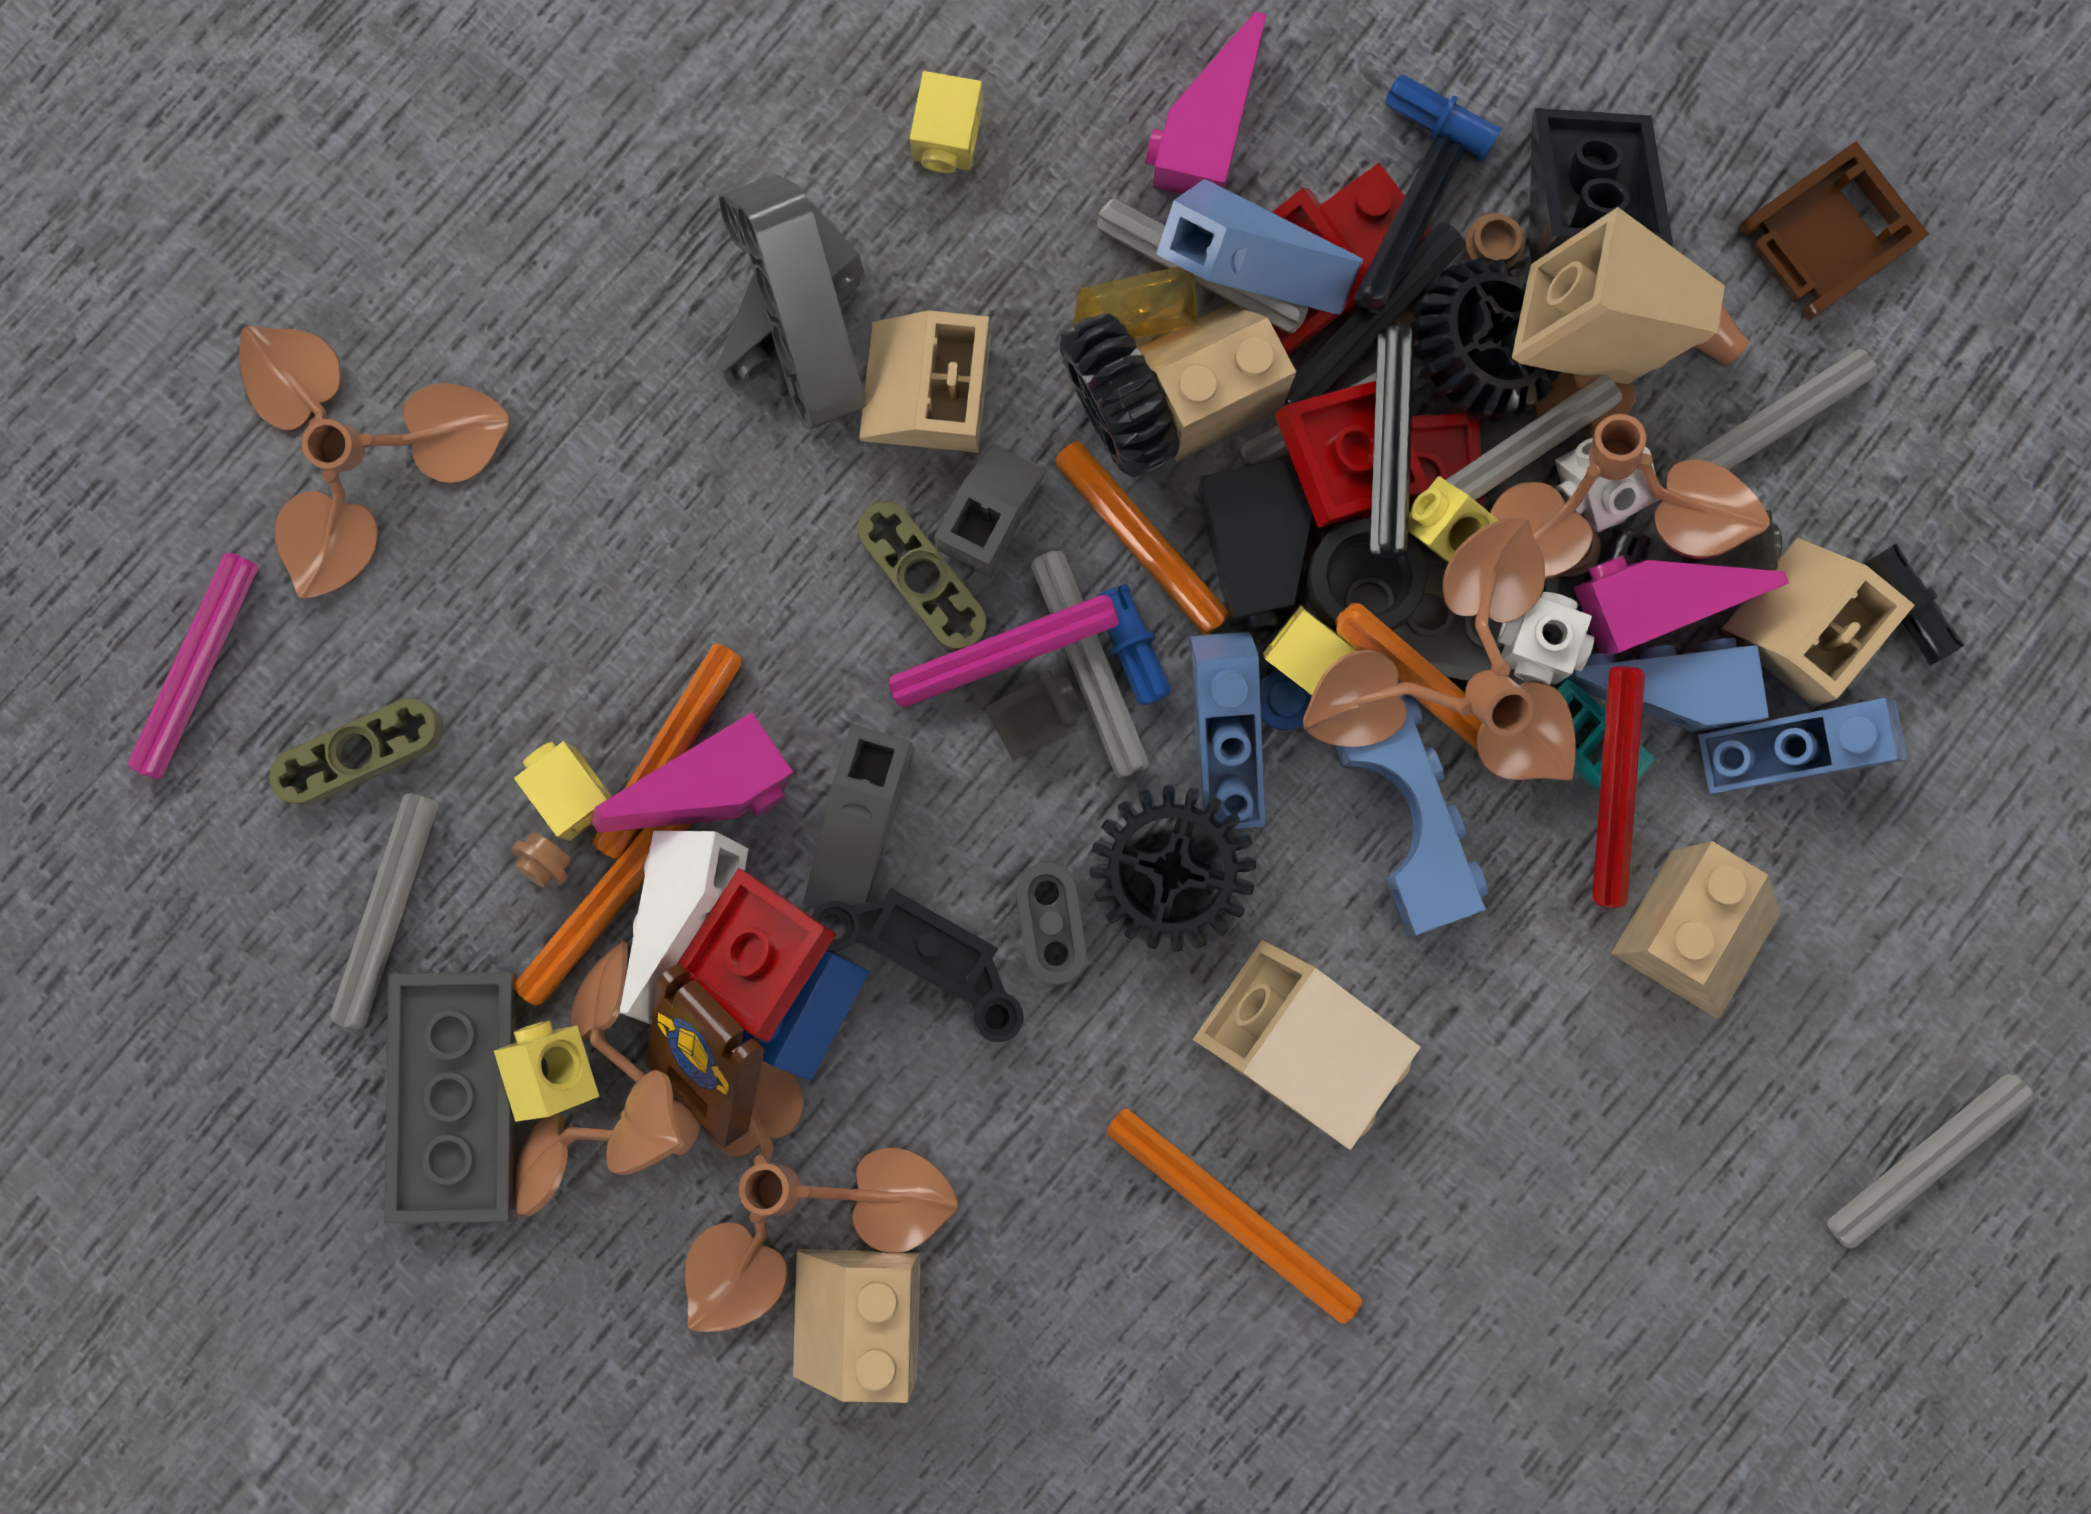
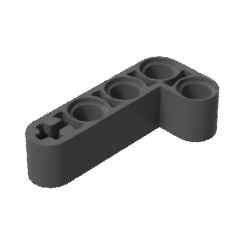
(796, 288)

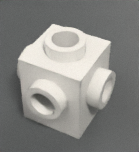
(1607, 500)
(1536, 658)

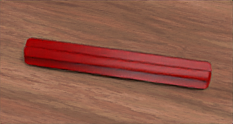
(1618, 786)

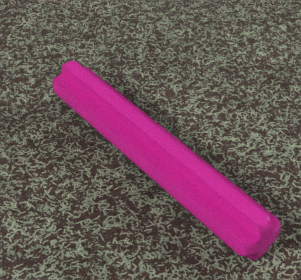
(1003, 650)
(192, 666)

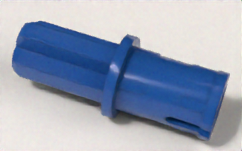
(1442, 116)
(1135, 650)

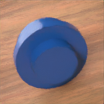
(1283, 702)

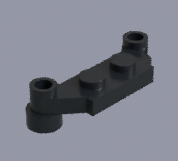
(933, 951)

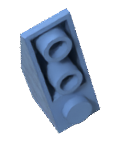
(1255, 250)
(1691, 690)
(1229, 725)
(1803, 746)

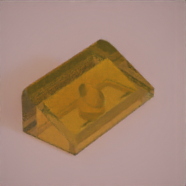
(1143, 302)

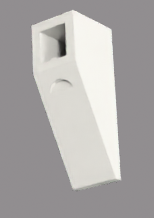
(679, 890)

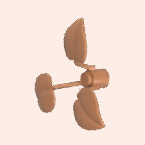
(1700, 511)
(321, 536)
(1523, 726)
(649, 1125)
(738, 1278)

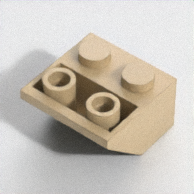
(927, 381)
(1819, 624)

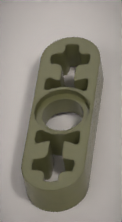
(907, 533)
(322, 784)

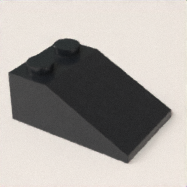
(1588, 168)

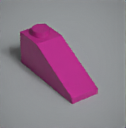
(1207, 117)
(1658, 597)
(708, 783)

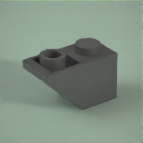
(988, 510)

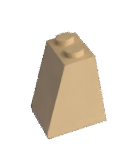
(1615, 303)
(1220, 375)
(1701, 925)
(1307, 1043)
(857, 1323)

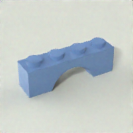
(1434, 879)

